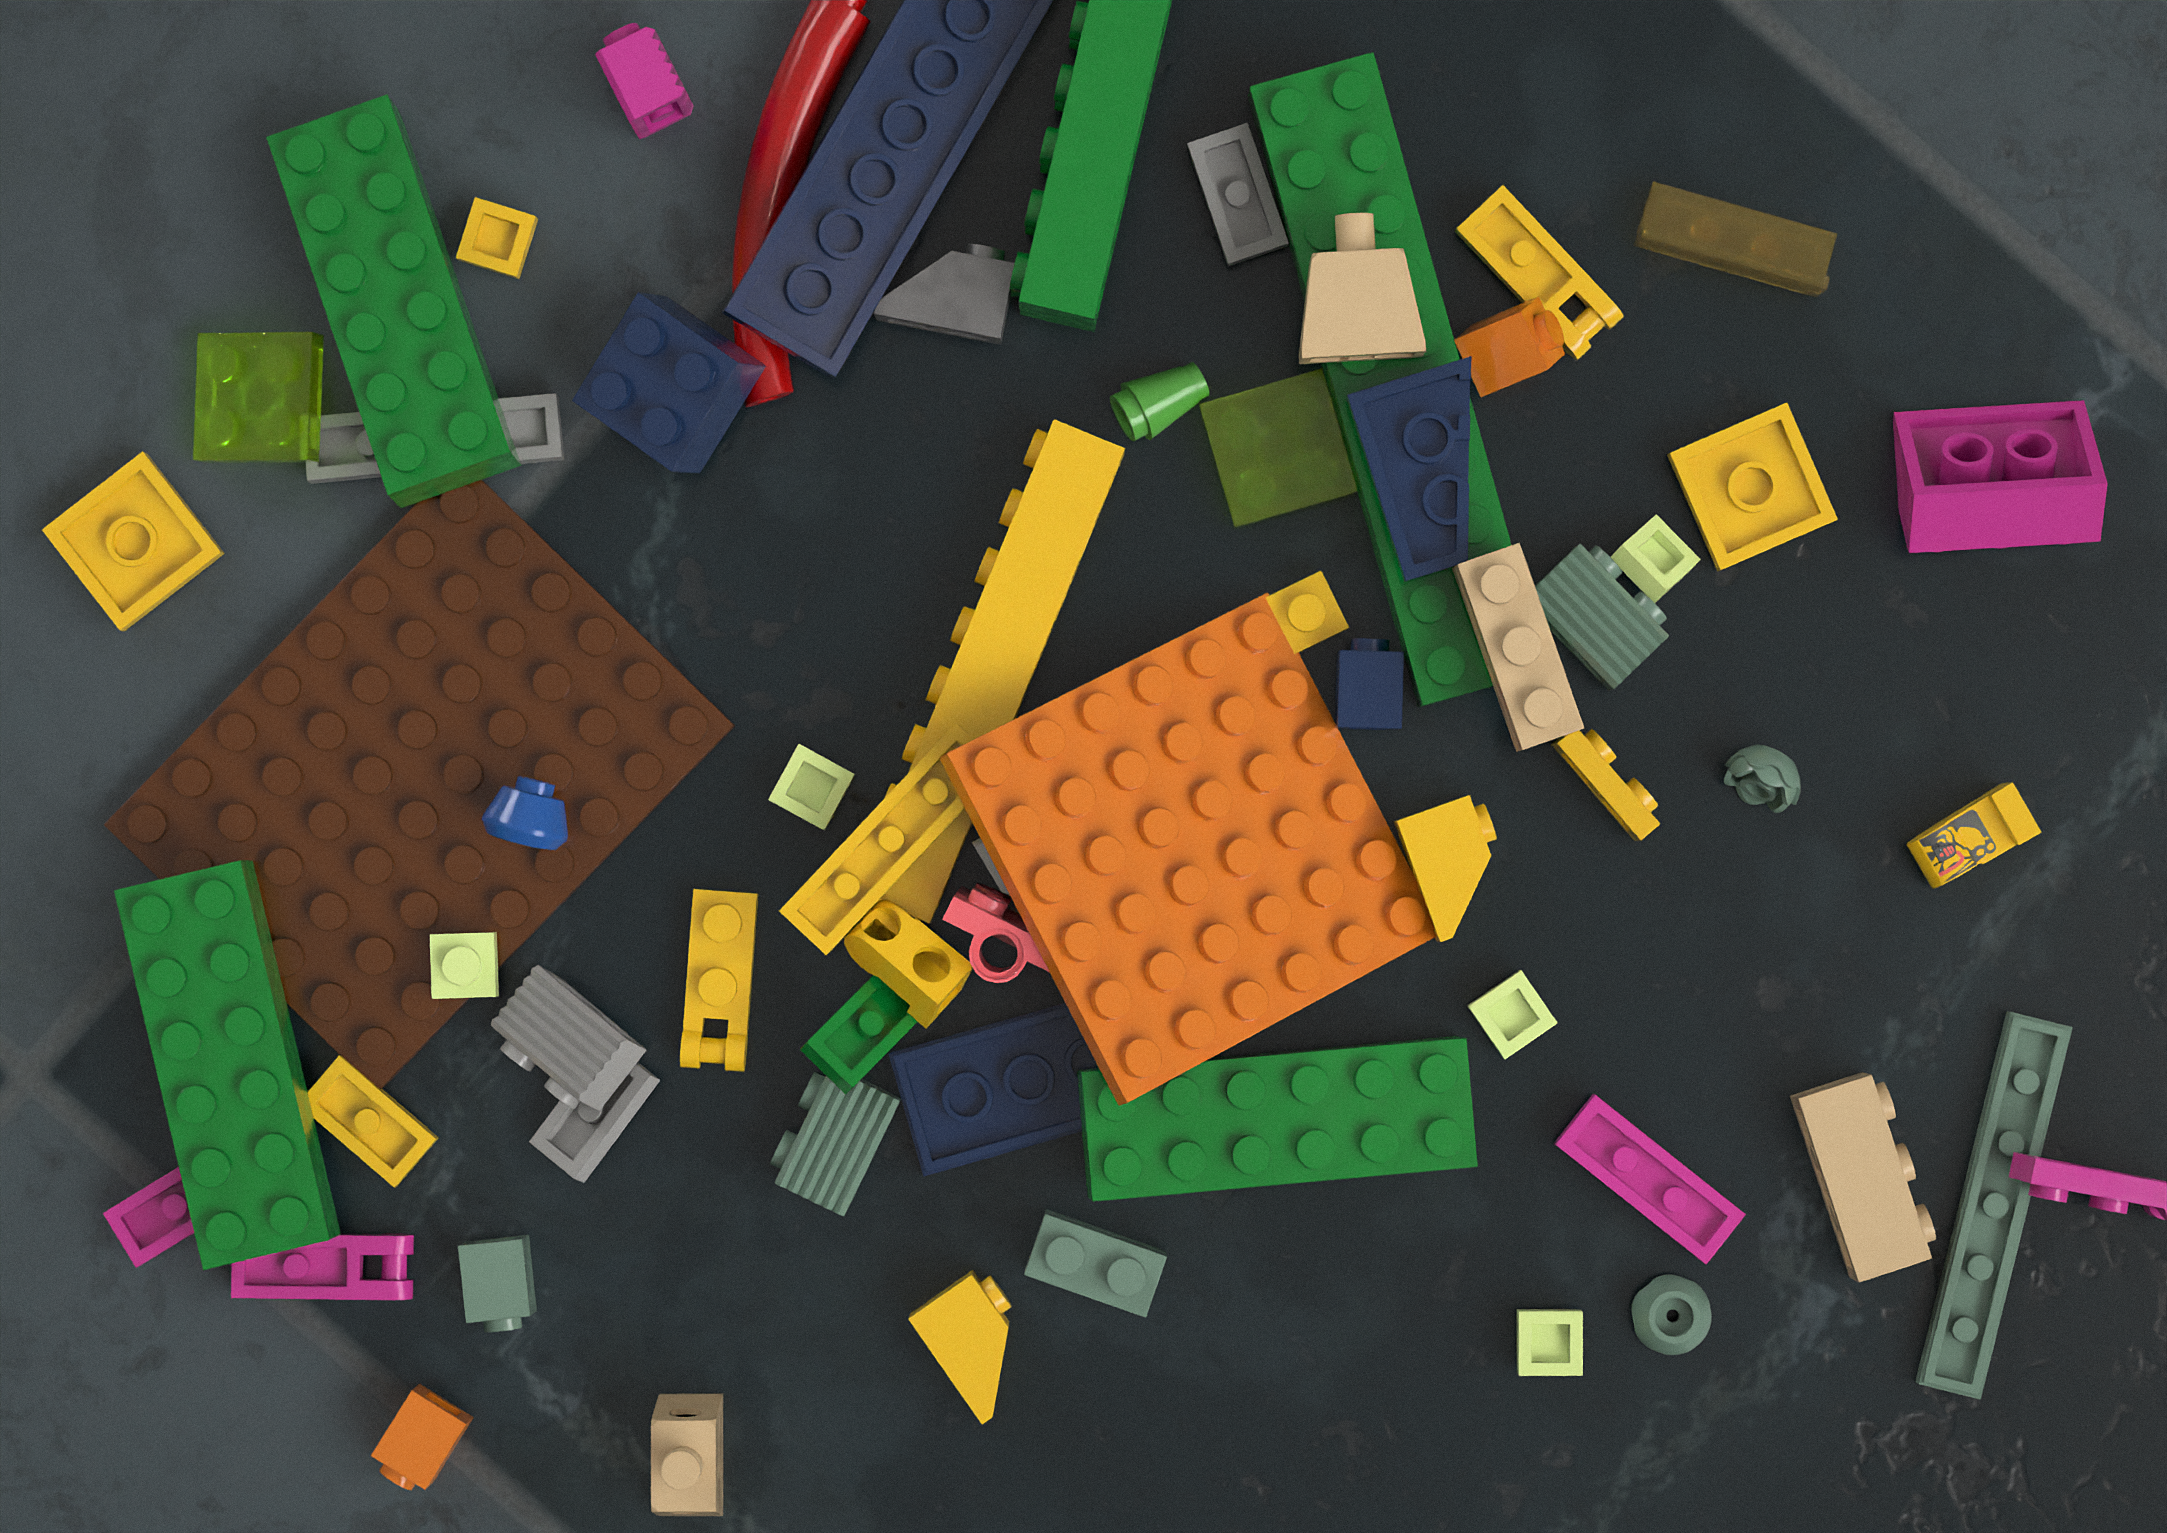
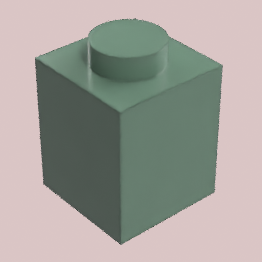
(497, 1282)

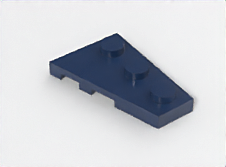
(1419, 463)

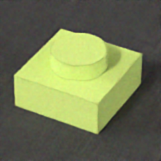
(1655, 558)
(811, 787)
(464, 965)
(1512, 1014)
(1549, 1342)

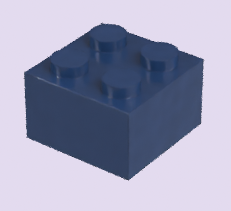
(668, 383)

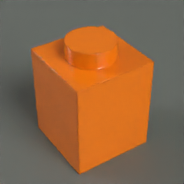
(1511, 346)
(420, 1439)

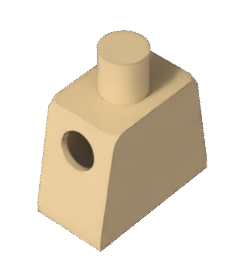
(1359, 300)
(687, 1455)

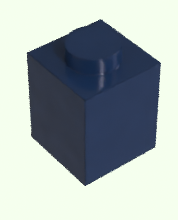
(1369, 686)

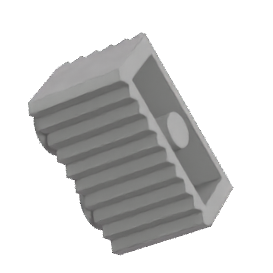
(567, 1039)

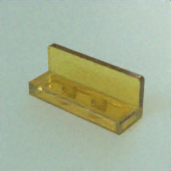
(1736, 239)

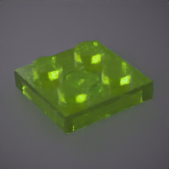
(258, 397)
(1278, 448)

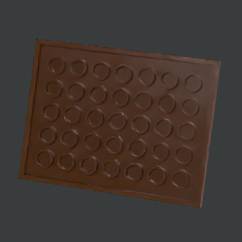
(383, 738)

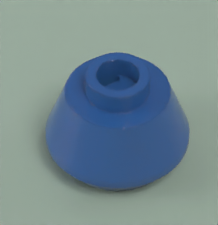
(527, 815)

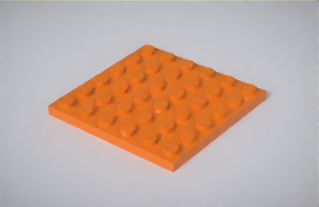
(1191, 848)

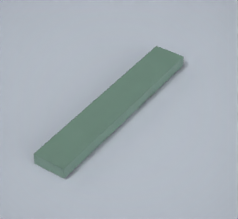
(1992, 1206)

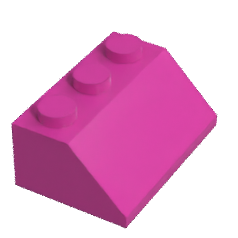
(1998, 476)

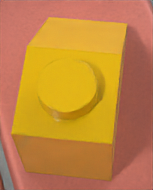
(1447, 857)
(968, 1337)

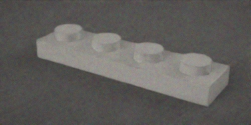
(349, 455)

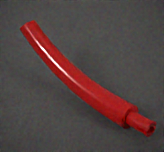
(781, 152)

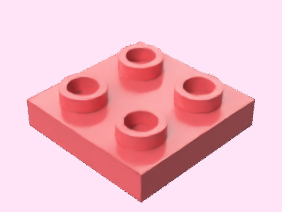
(986, 914)

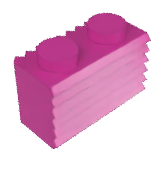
(643, 79)

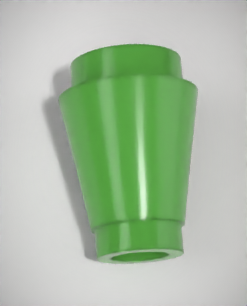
(1157, 400)

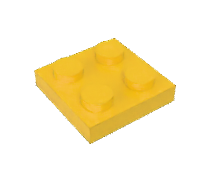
(1752, 486)
(133, 541)

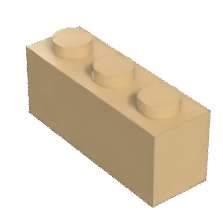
(1518, 647)
(1864, 1176)

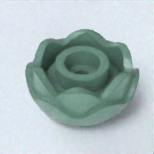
(1764, 777)
(1666, 1294)

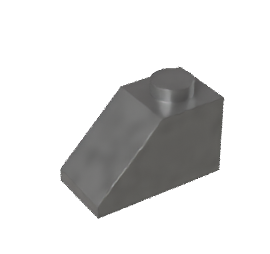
(955, 296)

